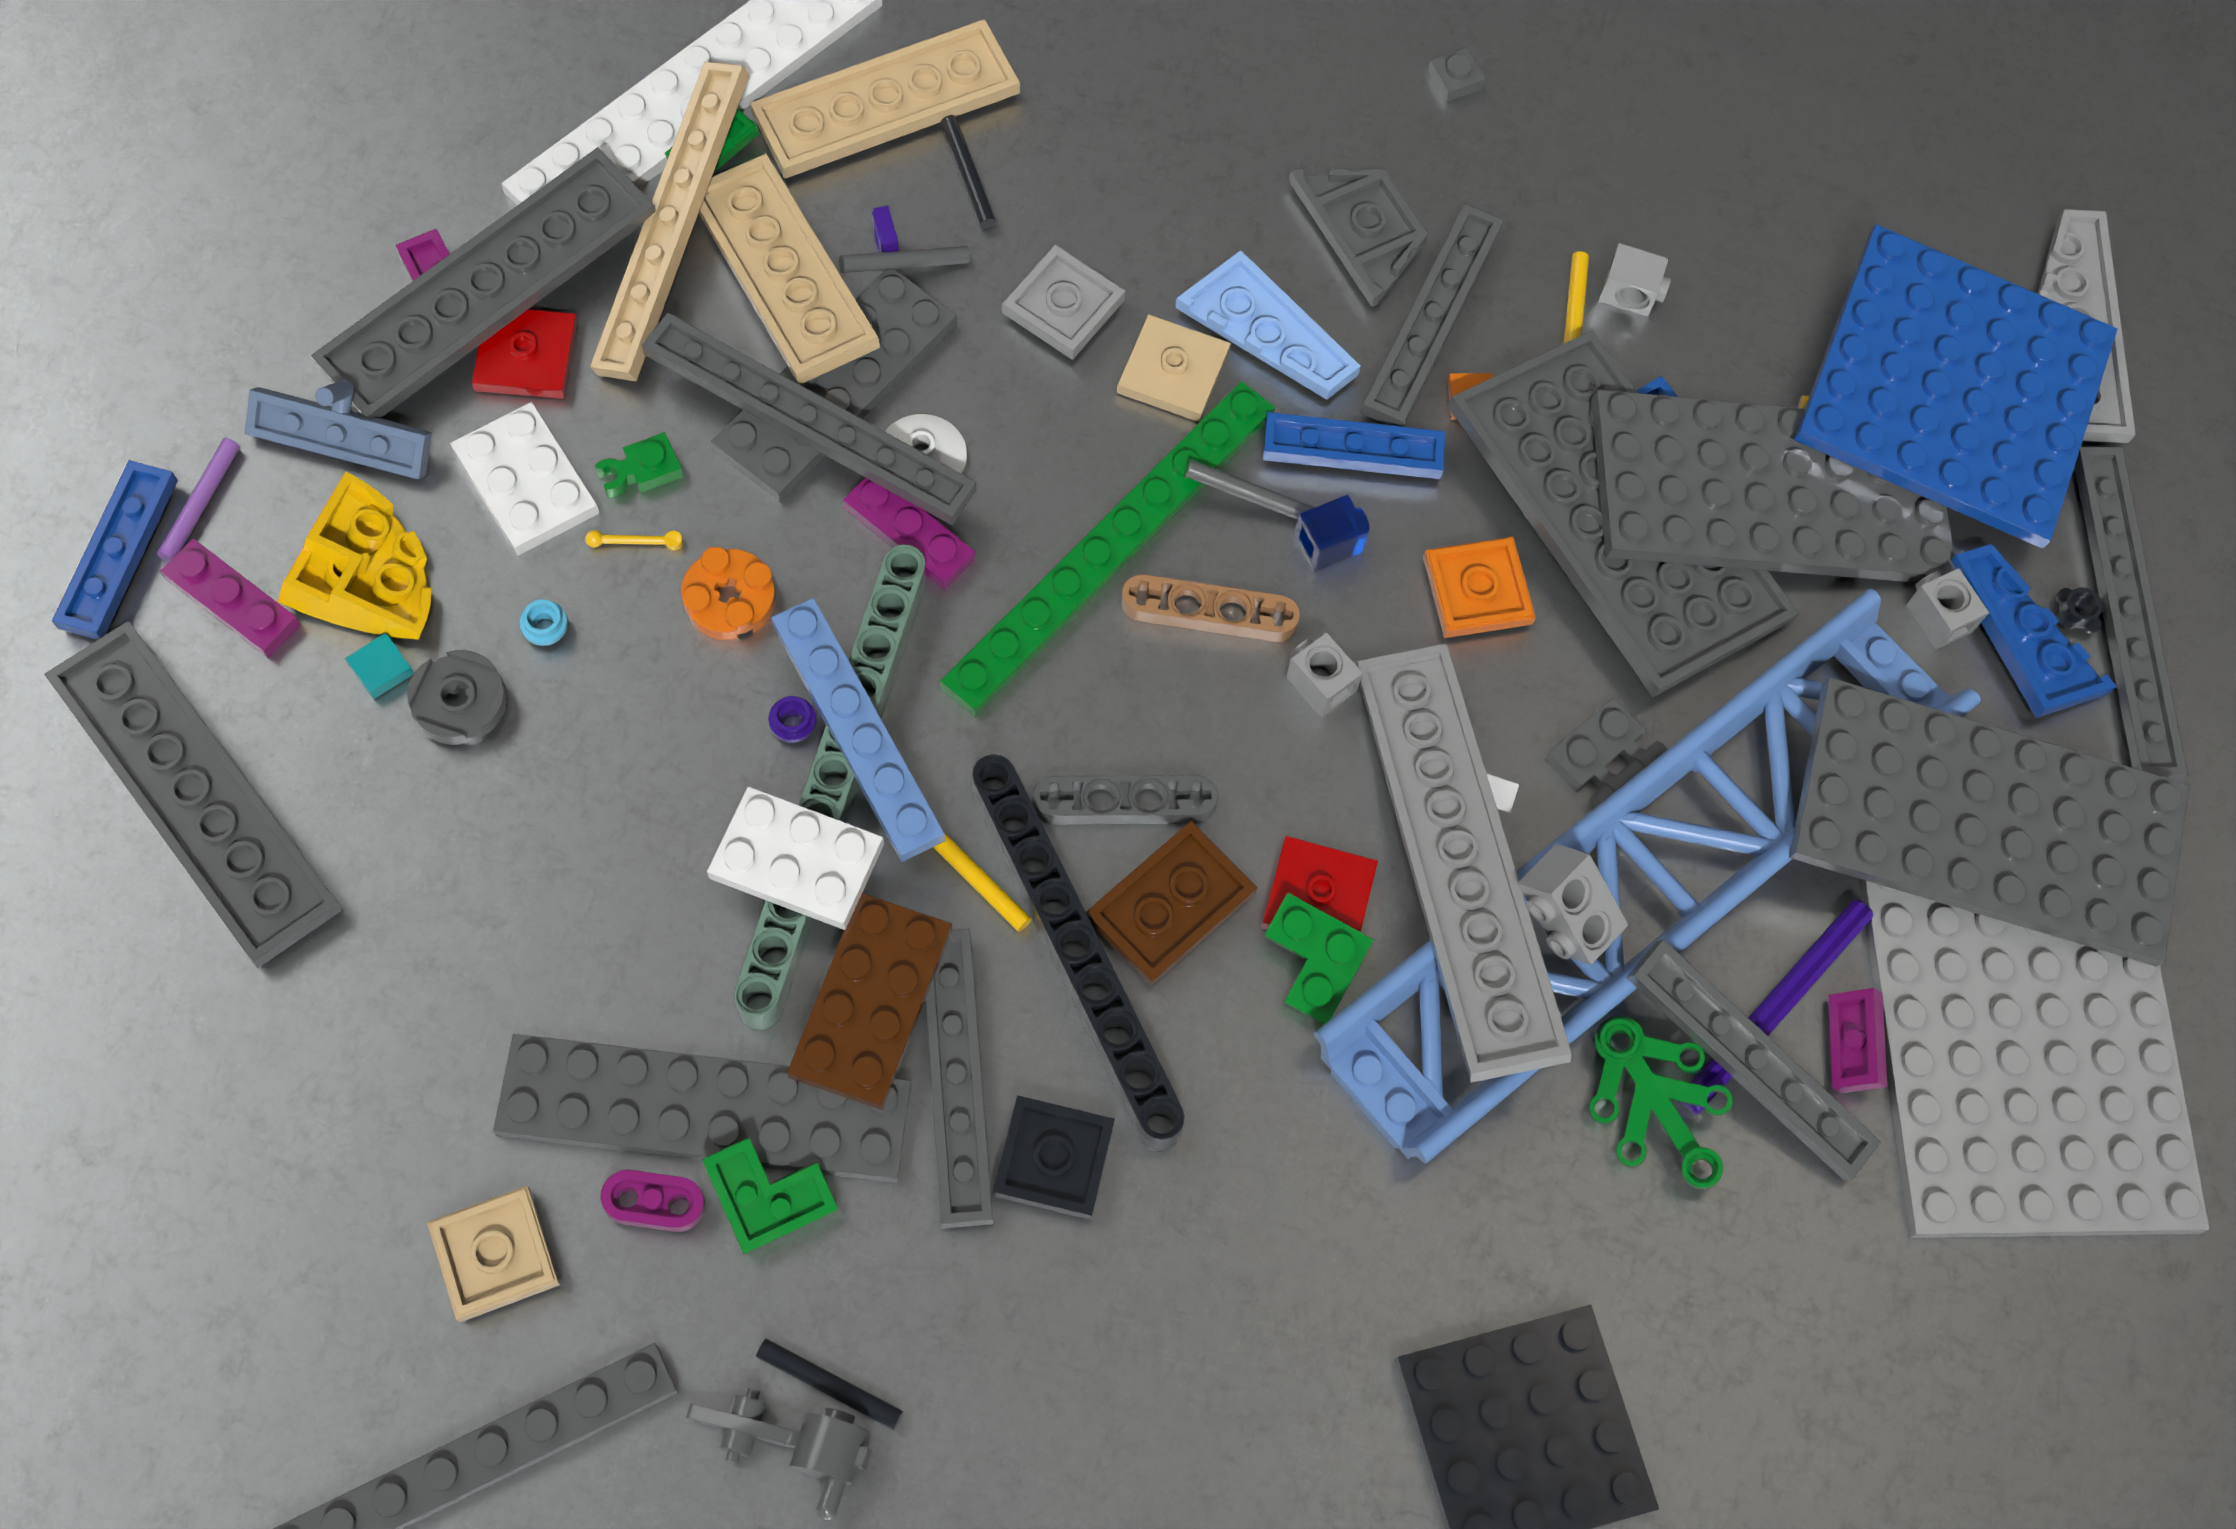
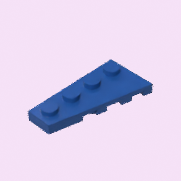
(2036, 653)

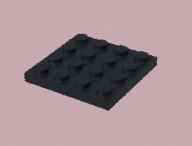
(1527, 1428)

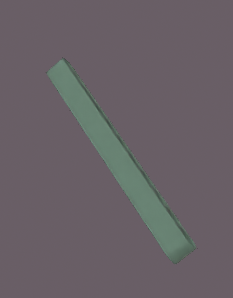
(835, 801)

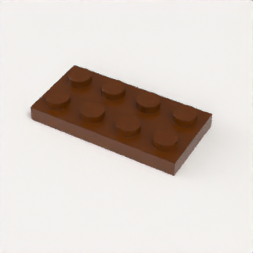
(870, 1001)

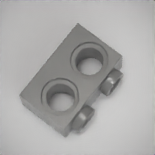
(1572, 904)

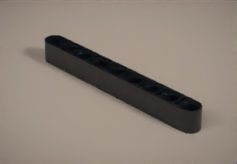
(1079, 971)

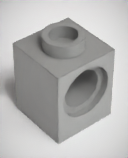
(1635, 280)
(1945, 624)
(1323, 692)

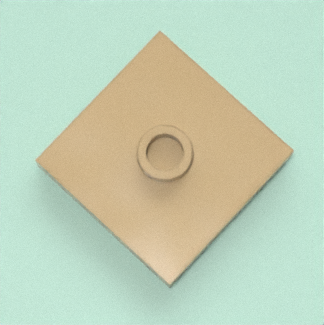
(1173, 368)
(493, 1254)

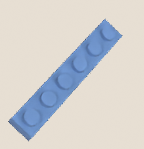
(858, 730)

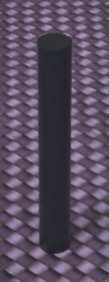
(968, 172)
(829, 1384)

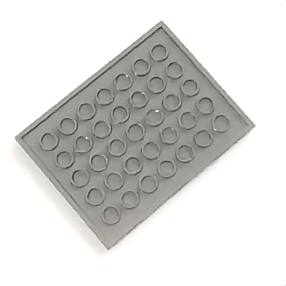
(2028, 1080)

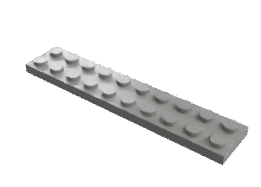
(1462, 866)

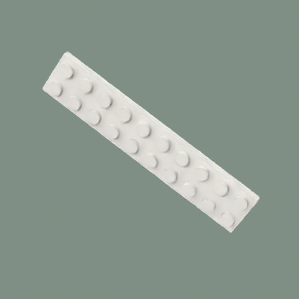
(642, 123)

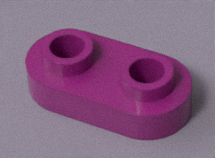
(654, 1201)

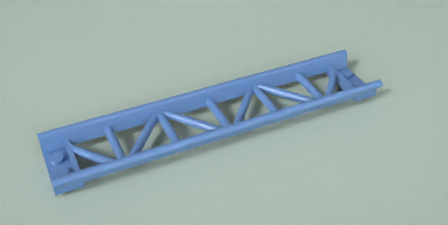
(1411, 1105)

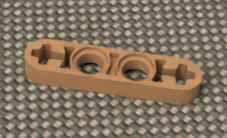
(1211, 599)

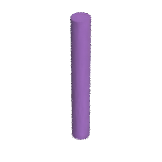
(198, 499)

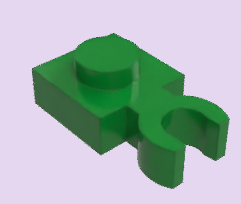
(646, 463)

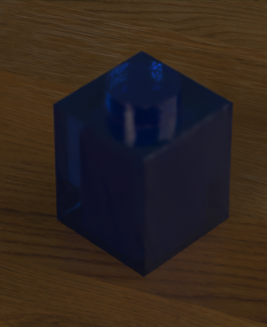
(1332, 532)

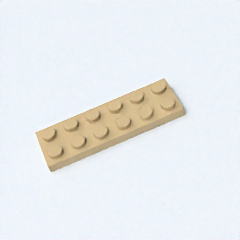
(884, 98)
(785, 270)

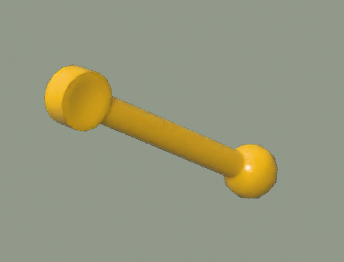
(672, 539)

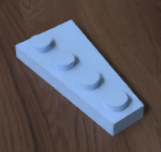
(1263, 320)

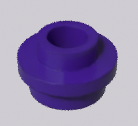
(789, 707)

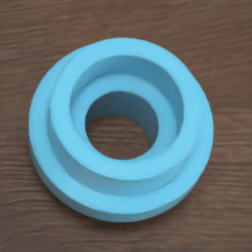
(537, 612)

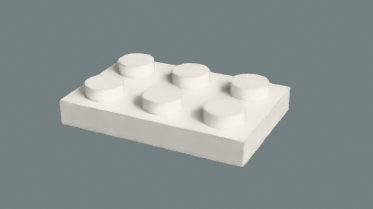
(524, 478)
(796, 858)

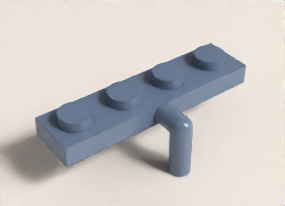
(337, 429)

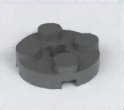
(446, 675)

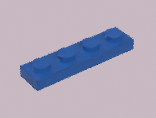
(1354, 445)
(115, 550)

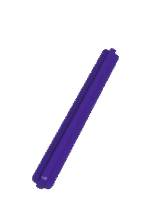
(1794, 985)

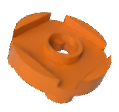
(739, 615)

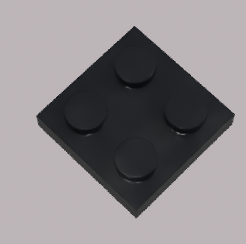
(1053, 1157)

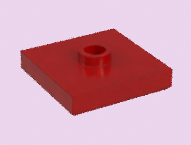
(528, 356)
(1324, 878)

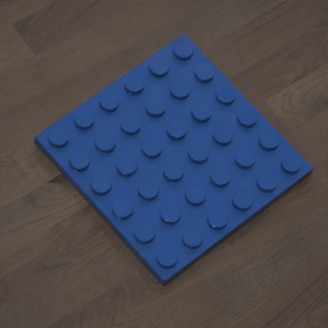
(1957, 386)

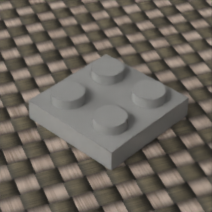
(1063, 302)

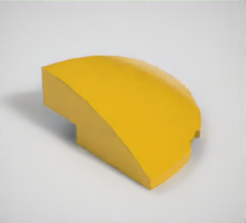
(360, 566)

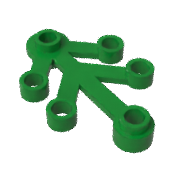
(1655, 1093)

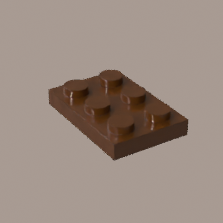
(1171, 903)

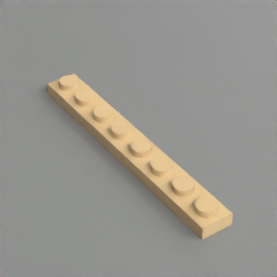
(669, 228)

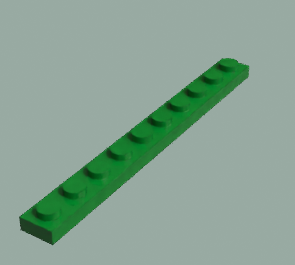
(1103, 551)

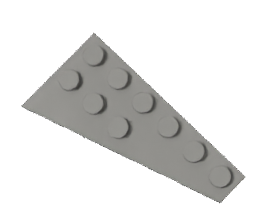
(2083, 278)

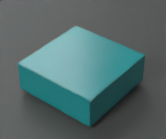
(379, 666)

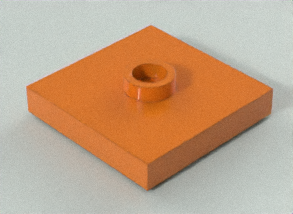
(1479, 587)

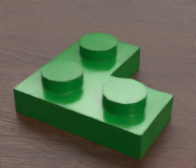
(1330, 951)
(764, 1209)

